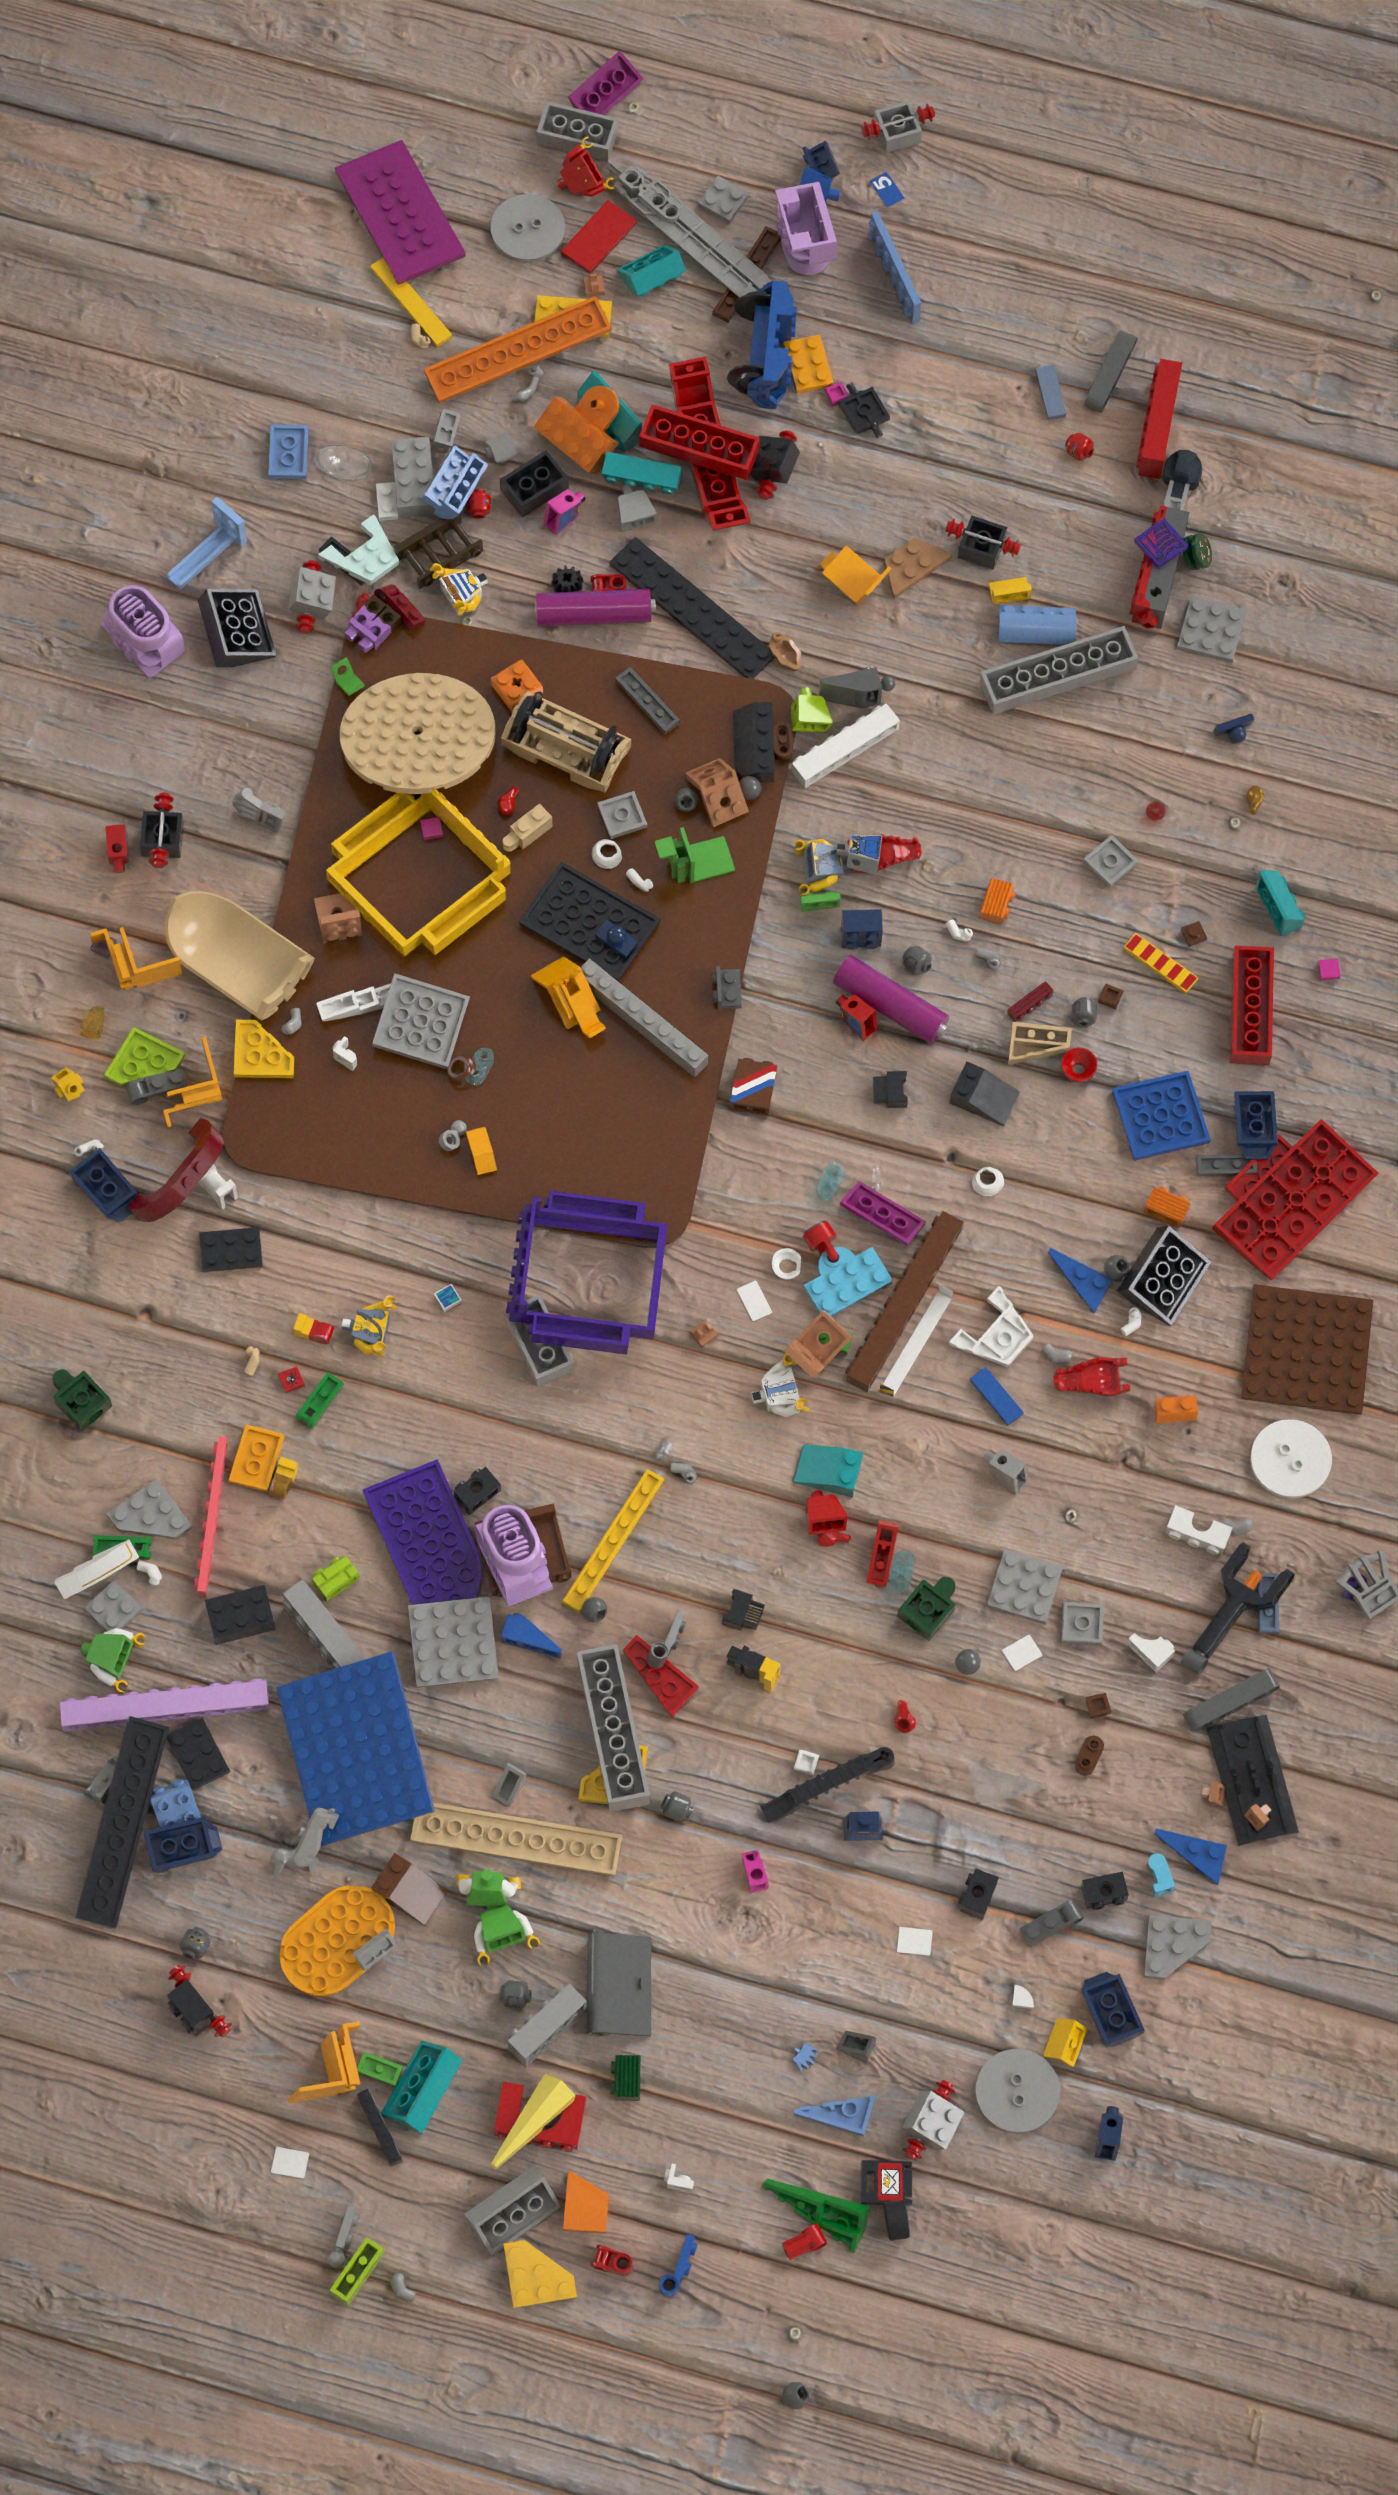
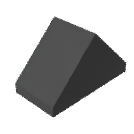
(857, 2045)

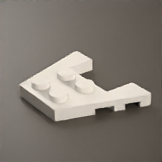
(1003, 1339)

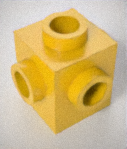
(67, 1084)

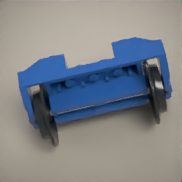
(773, 324)

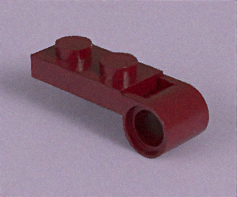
(400, 604)

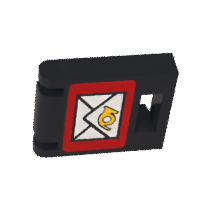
(890, 2181)

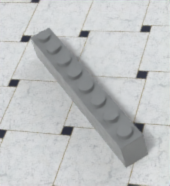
(644, 1019)

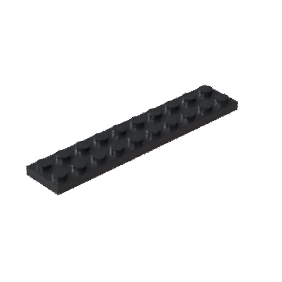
(692, 609)
(122, 1822)

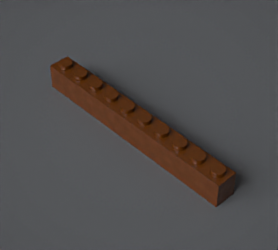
(904, 1302)

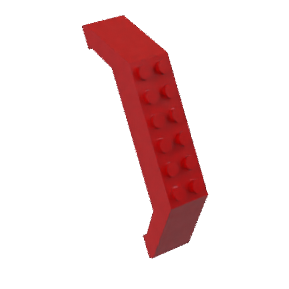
(716, 491)

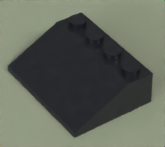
(236, 626)
(1164, 1275)

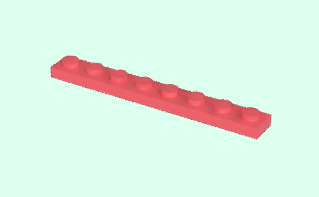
(209, 1525)

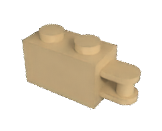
(528, 829)

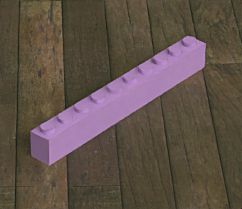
(165, 1705)

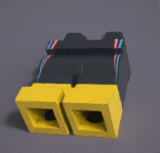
(754, 1666)

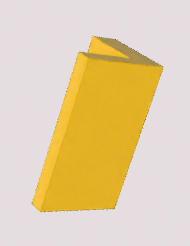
(1010, 590)
(1065, 2041)

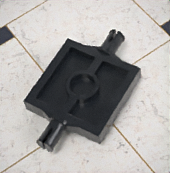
(864, 410)

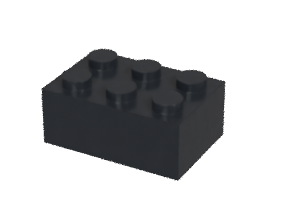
(534, 483)
(240, 1614)

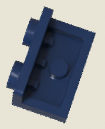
(821, 159)

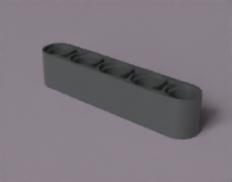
(1111, 371)
(1231, 1700)

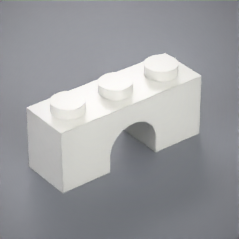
(1181, 1528)

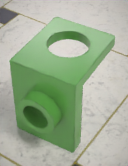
(347, 681)

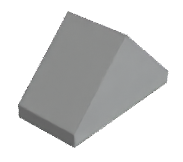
(509, 1785)

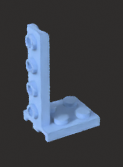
(230, 529)

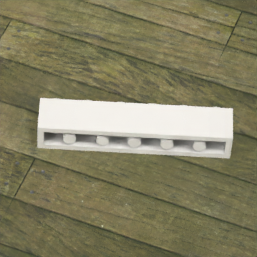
(845, 745)

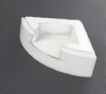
(1022, 1998)

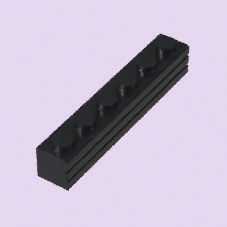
(379, 2127)

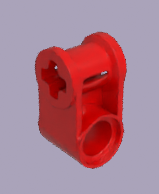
(608, 582)
(610, 2261)

